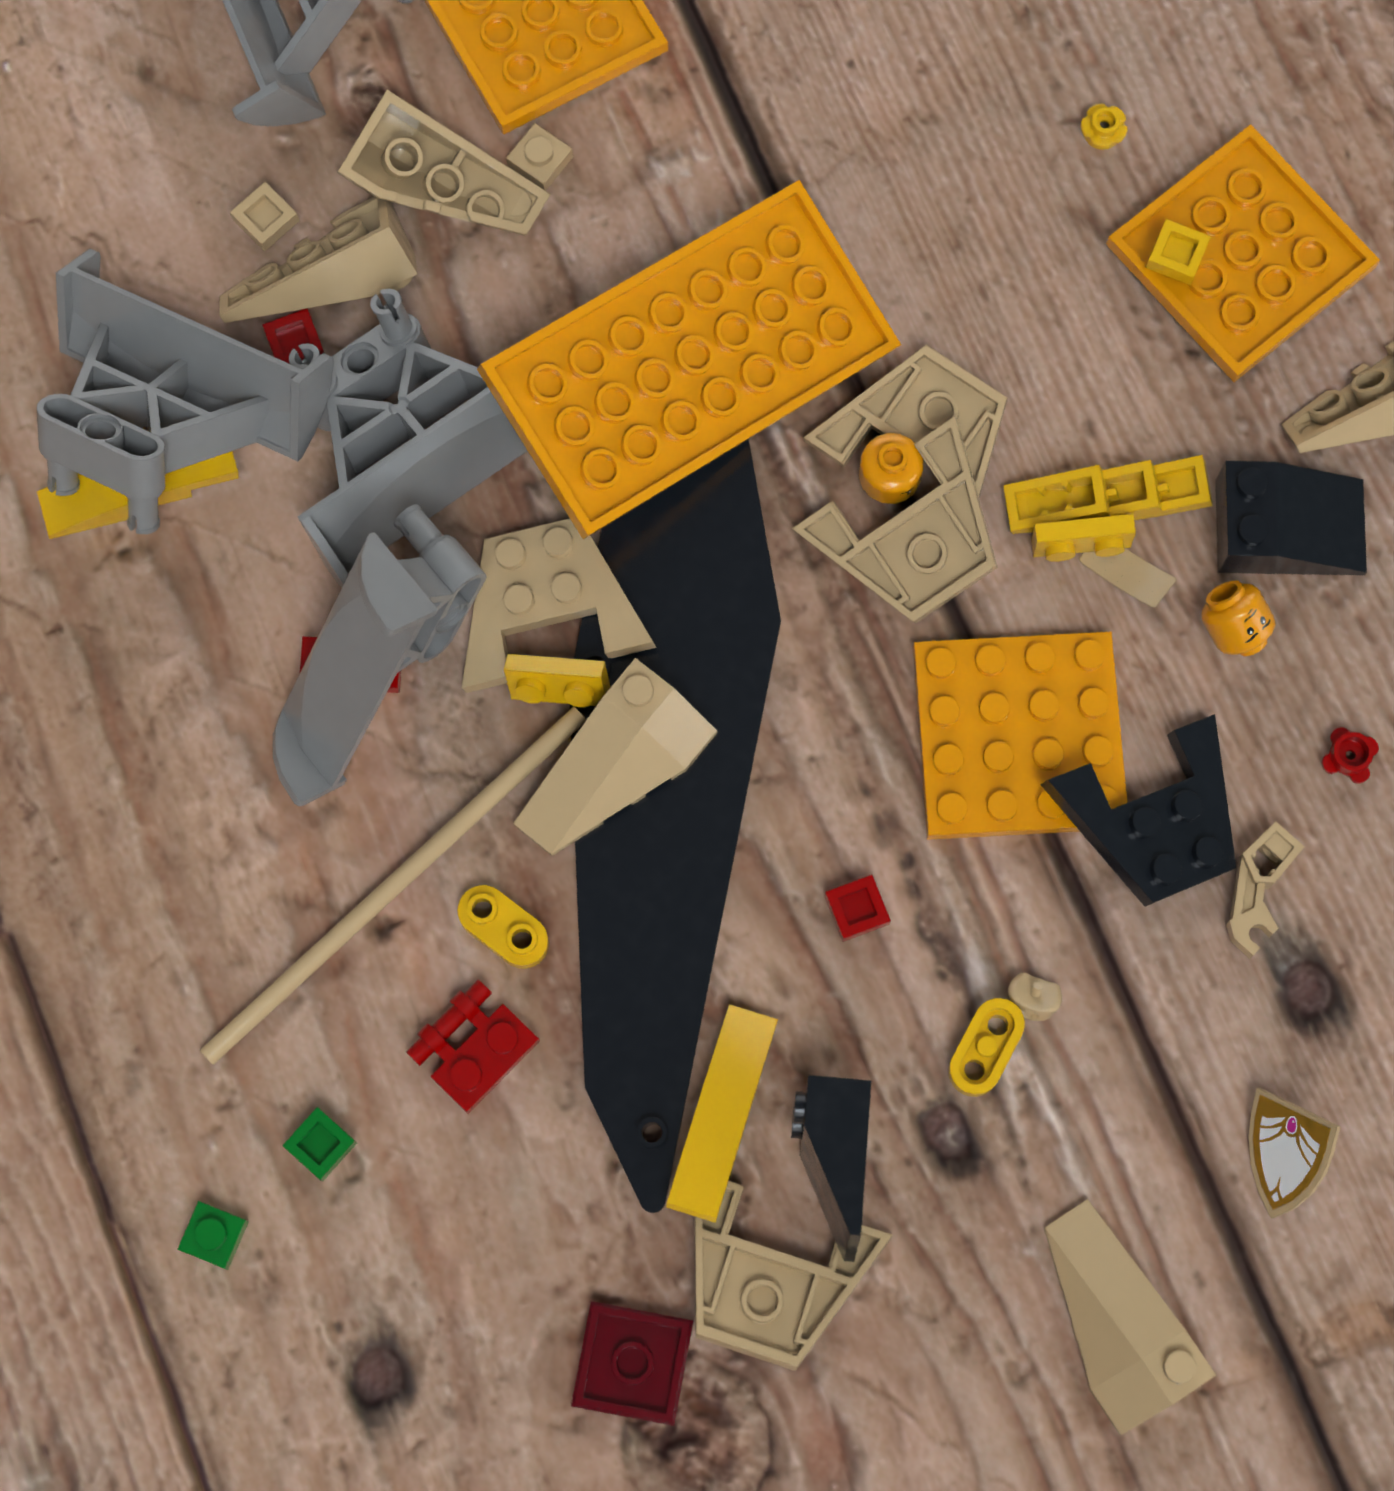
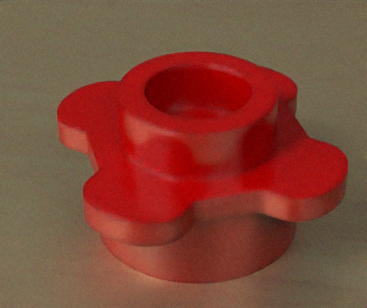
(1363, 749)

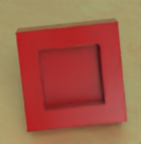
(290, 332)
(857, 908)

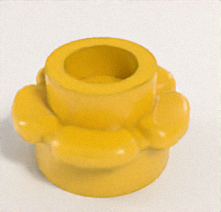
(1101, 137)

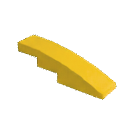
(1122, 490)
(101, 506)
(721, 1113)

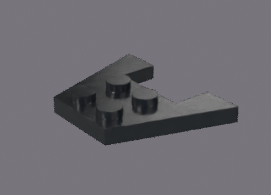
(1164, 837)

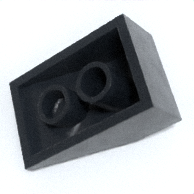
(1289, 520)
(833, 1149)

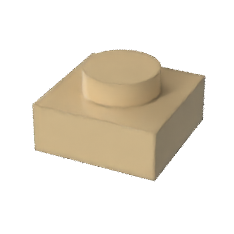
(539, 157)
(264, 216)

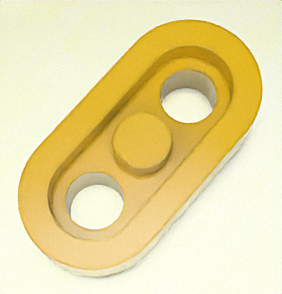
(502, 926)
(985, 1048)

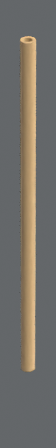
(392, 886)

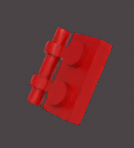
(484, 1057)

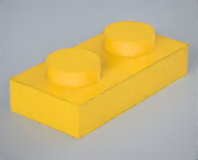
(1065, 538)
(556, 680)

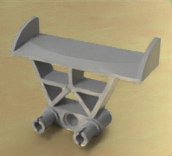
(284, 60)
(166, 374)
(430, 467)
(375, 629)

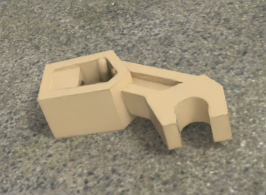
(1247, 903)

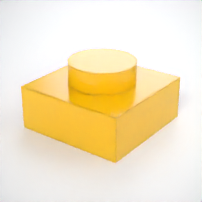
(1178, 252)

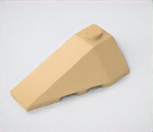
(428, 167)
(348, 264)
(1350, 415)
(622, 751)
(1127, 1335)

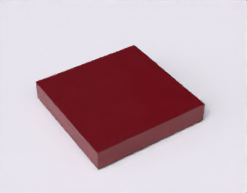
(632, 1363)

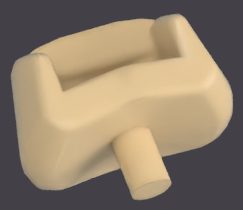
(1034, 996)

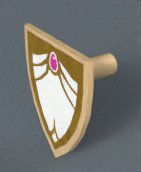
(1288, 1151)

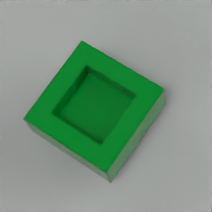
(319, 1144)
(213, 1235)

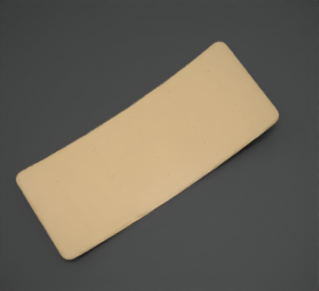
(1131, 575)

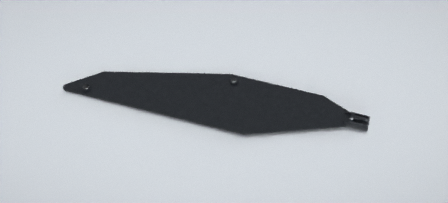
(663, 867)

